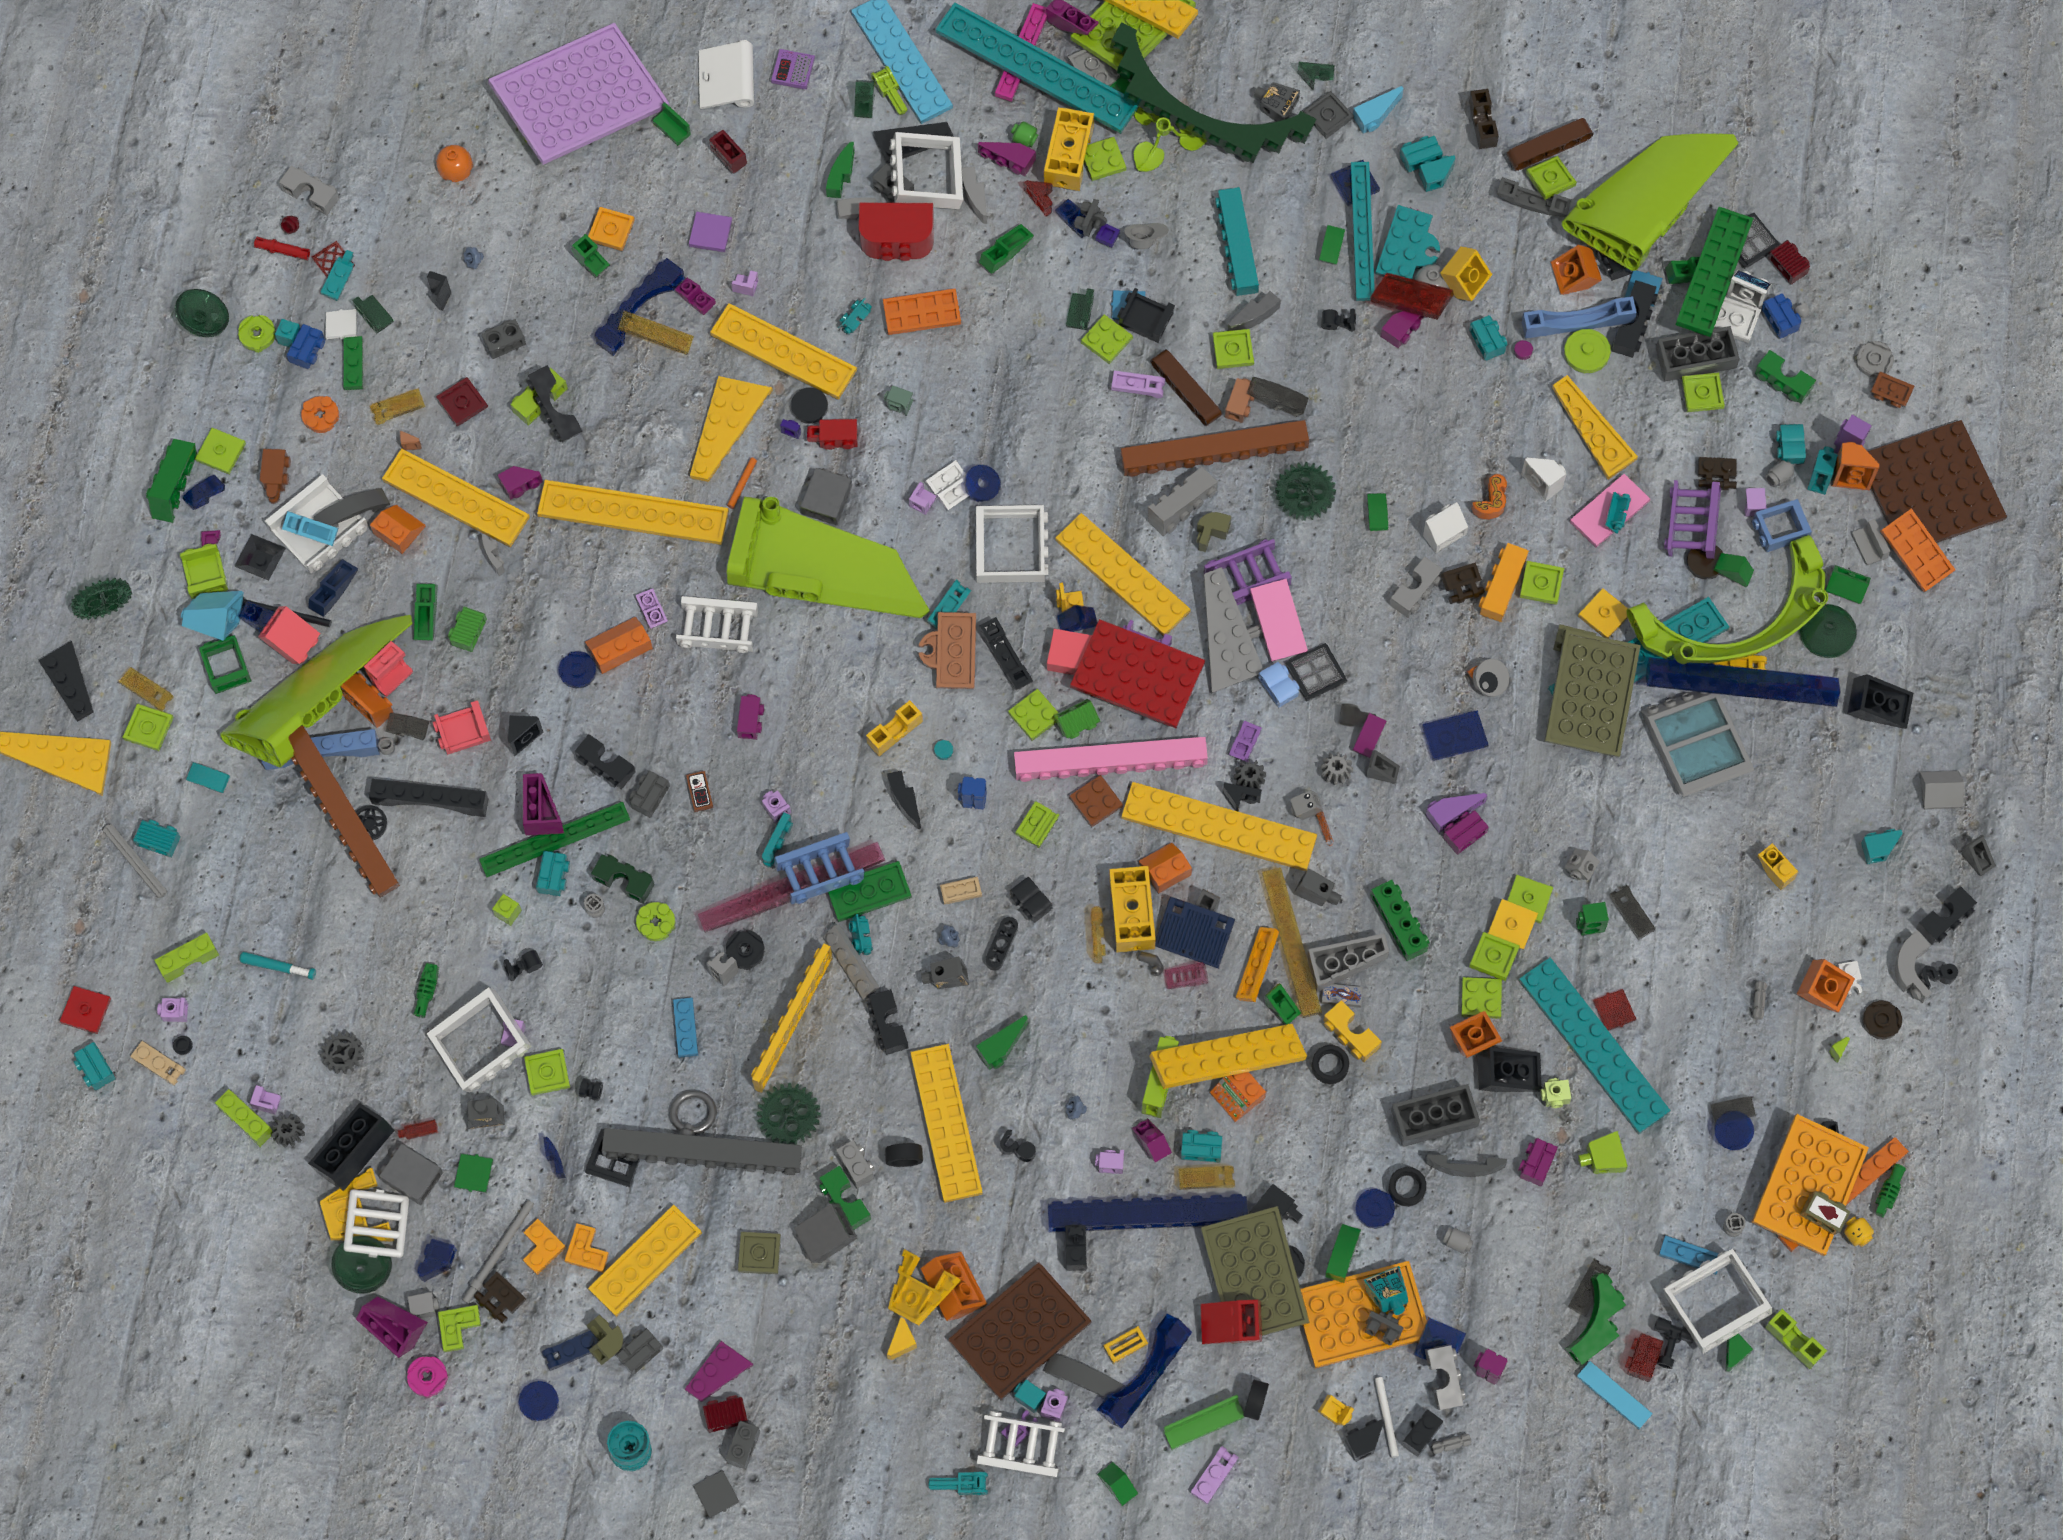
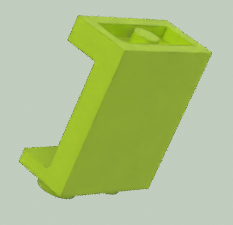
(204, 570)

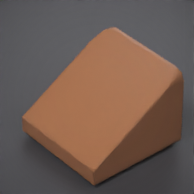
(409, 442)

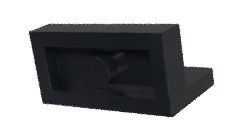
(440, 287)

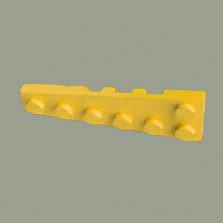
(1601, 438)

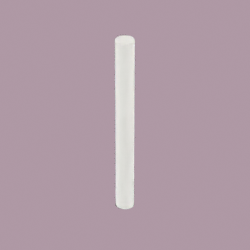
(1386, 1417)

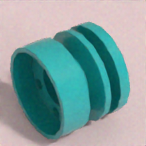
(625, 1435)

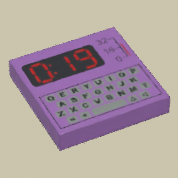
(793, 69)

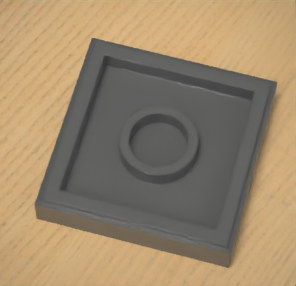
(1329, 114)

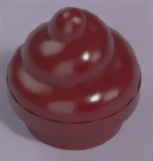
(290, 224)

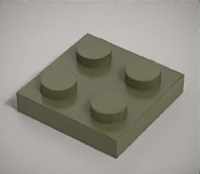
(759, 1253)

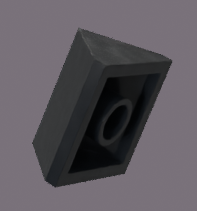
(522, 732)

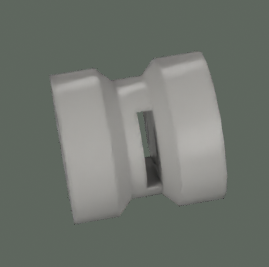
(594, 910)
(1735, 1228)

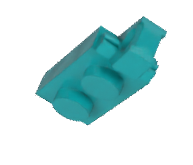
(338, 276)

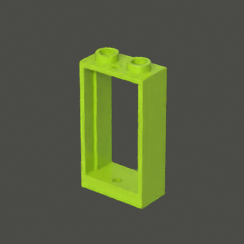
(1155, 1094)

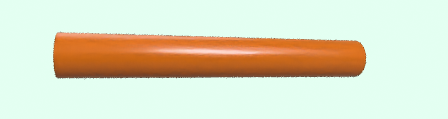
(742, 482)

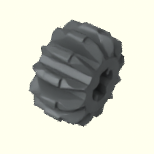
(1257, 774)
(290, 1124)

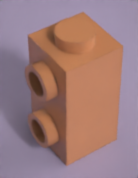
(1239, 401)

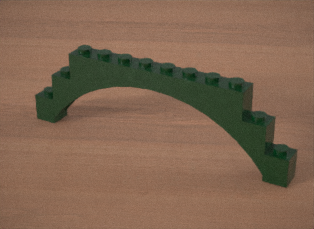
(1235, 138)

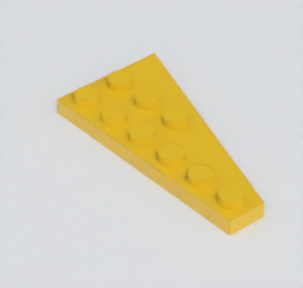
(727, 418)
(68, 758)

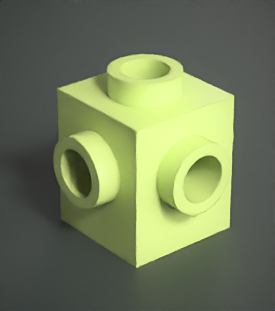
(1556, 1093)

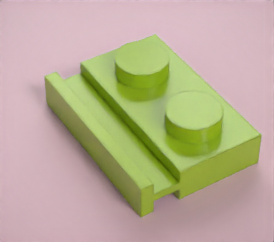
(1037, 824)

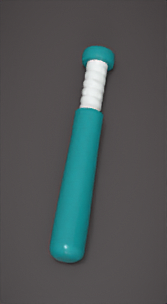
(272, 964)

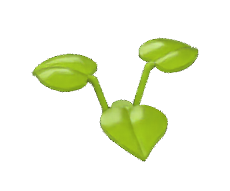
(1150, 157)

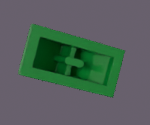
(1735, 568)
(1736, 1351)
(1118, 1483)

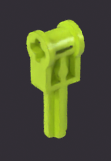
(888, 87)

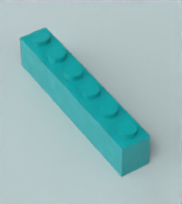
(1237, 241)

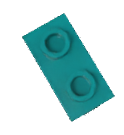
(849, 320)
(1616, 514)
(858, 927)

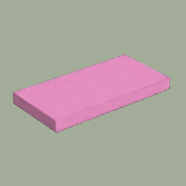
(1592, 518)
(1278, 620)

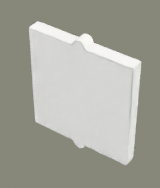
(341, 324)

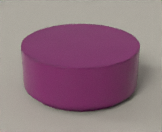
(1523, 350)

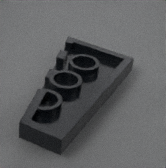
(883, 138)
(65, 673)

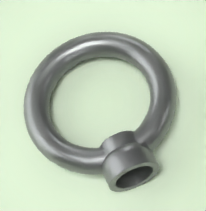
(687, 1129)

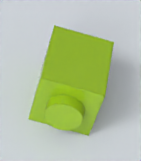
(506, 909)

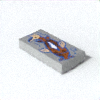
(1348, 994)

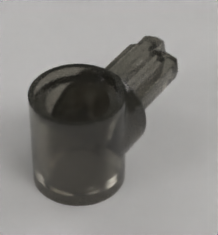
(1351, 715)

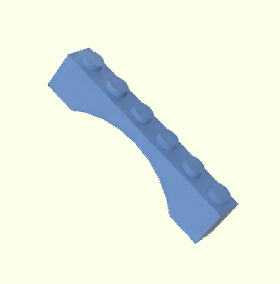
(1546, 323)
(355, 744)

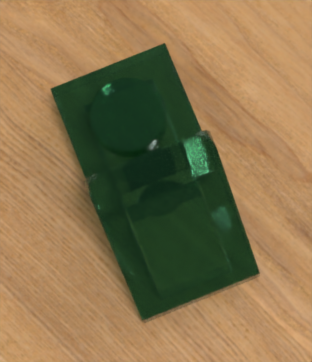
(1313, 71)
(864, 99)

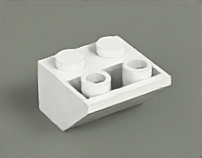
(1445, 527)

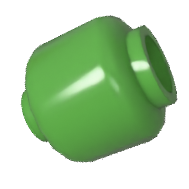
(1024, 134)

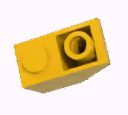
(1777, 866)

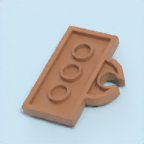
(952, 650)

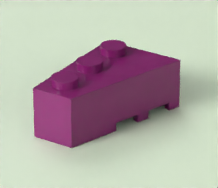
(538, 807)
(391, 1325)

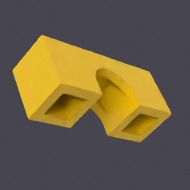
(904, 721)
(1362, 1044)

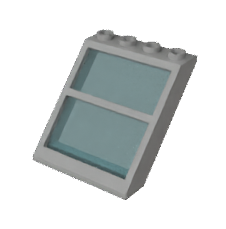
(1697, 741)

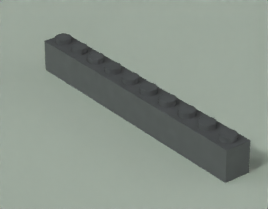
(702, 1151)

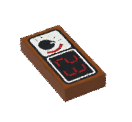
(699, 791)

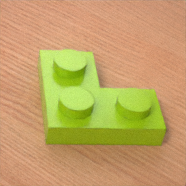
(452, 1324)

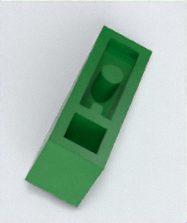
(998, 1047)

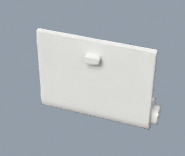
(726, 75)

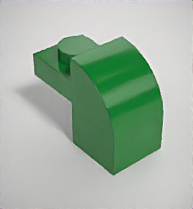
(587, 255)

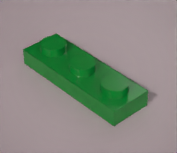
(353, 363)

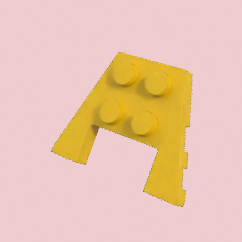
(336, 1207)
(915, 1299)

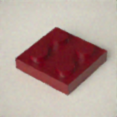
(462, 401)

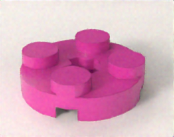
(415, 1376)

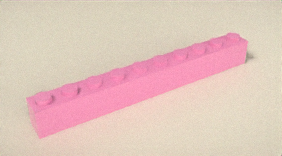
(1110, 758)

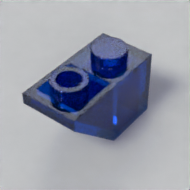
(255, 615)
(437, 1259)

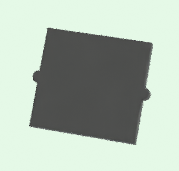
(716, 1494)

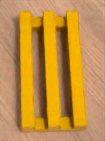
(1111, 1353)

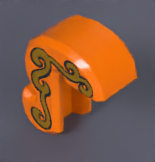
(1497, 499)

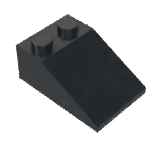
(1879, 702)
(1509, 1070)

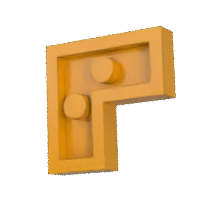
(546, 1248)
(580, 1250)

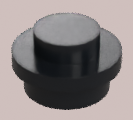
(182, 1045)

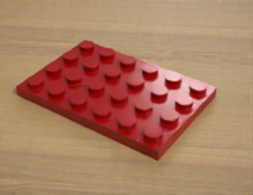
(1137, 673)

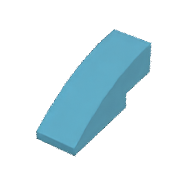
(310, 528)

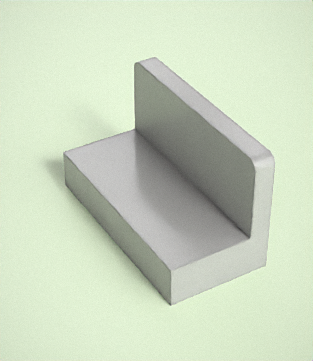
(1871, 543)

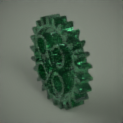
(1293, 501)
(112, 593)
(773, 1106)

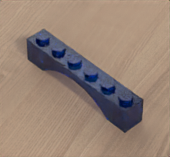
(662, 280)
(1168, 1340)

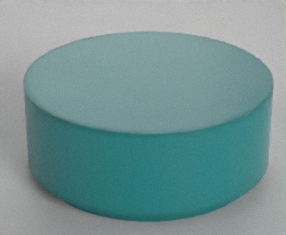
(943, 750)

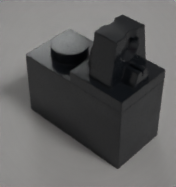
(1276, 1197)
(1076, 1248)

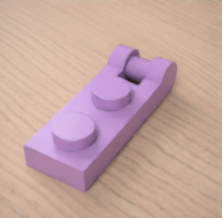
(1138, 383)
(1214, 1475)

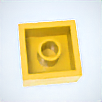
(1466, 273)

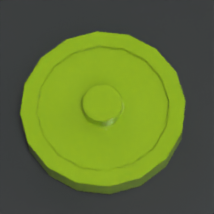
(1587, 351)

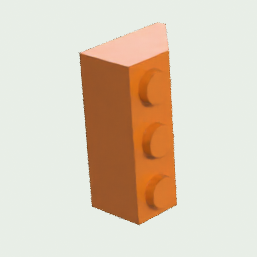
(1854, 467)
(619, 644)
(366, 699)
(965, 1296)

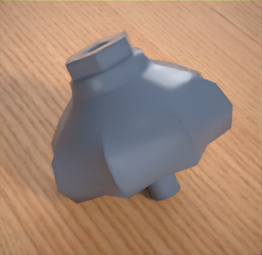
(472, 257)
(949, 936)
(1075, 1107)

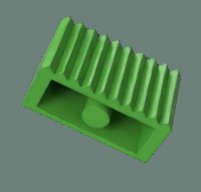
(467, 629)
(1077, 719)

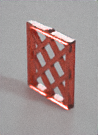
(325, 250)

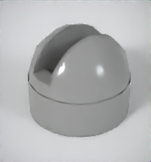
(1802, 310)
(386, 746)

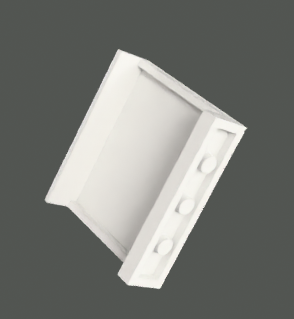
(309, 503)

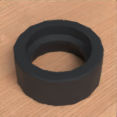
(1330, 1049)
(903, 1154)
(1407, 1171)
(1256, 1399)

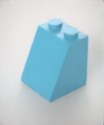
(214, 613)

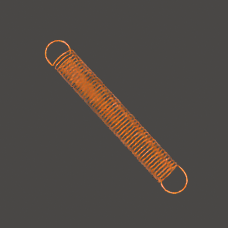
(1325, 826)

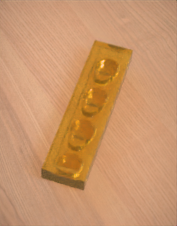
(655, 332)

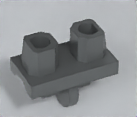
(1094, 217)
(1385, 1324)

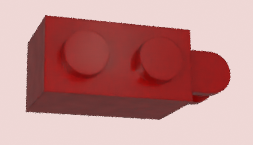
(834, 433)

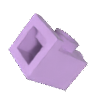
(775, 811)
(178, 1014)
(1110, 1161)
(1054, 1412)

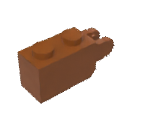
(274, 472)

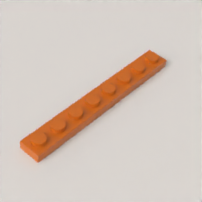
(1869, 1173)

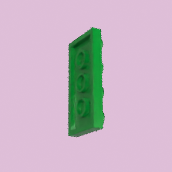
(877, 890)

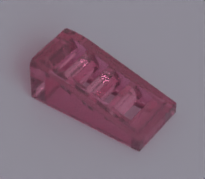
(1185, 969)

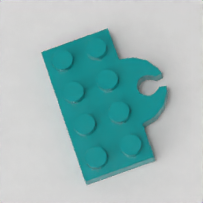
(1407, 244)

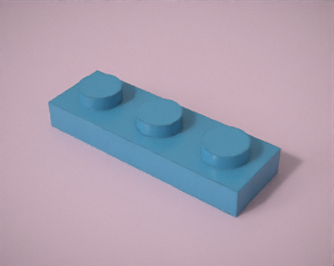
(685, 1027)
(1685, 1252)

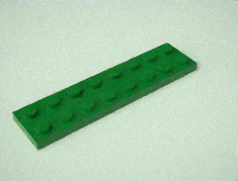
(1714, 271)

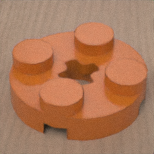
(317, 404)

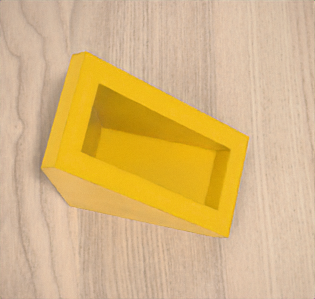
(902, 1341)

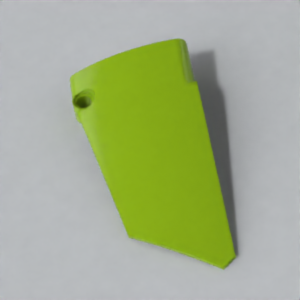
(817, 562)

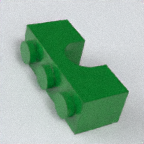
(1795, 387)
(834, 1184)

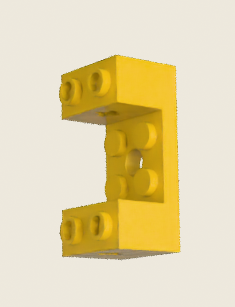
(1064, 163)
(1132, 927)

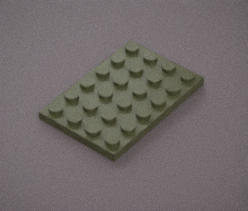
(1592, 693)
(1254, 1263)

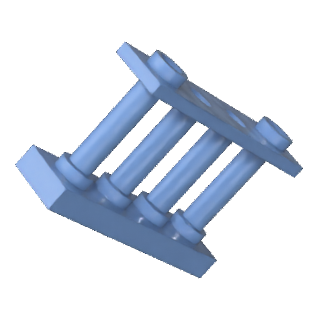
(806, 854)

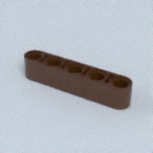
(1549, 144)
(1186, 387)

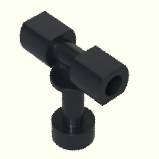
(1673, 1335)

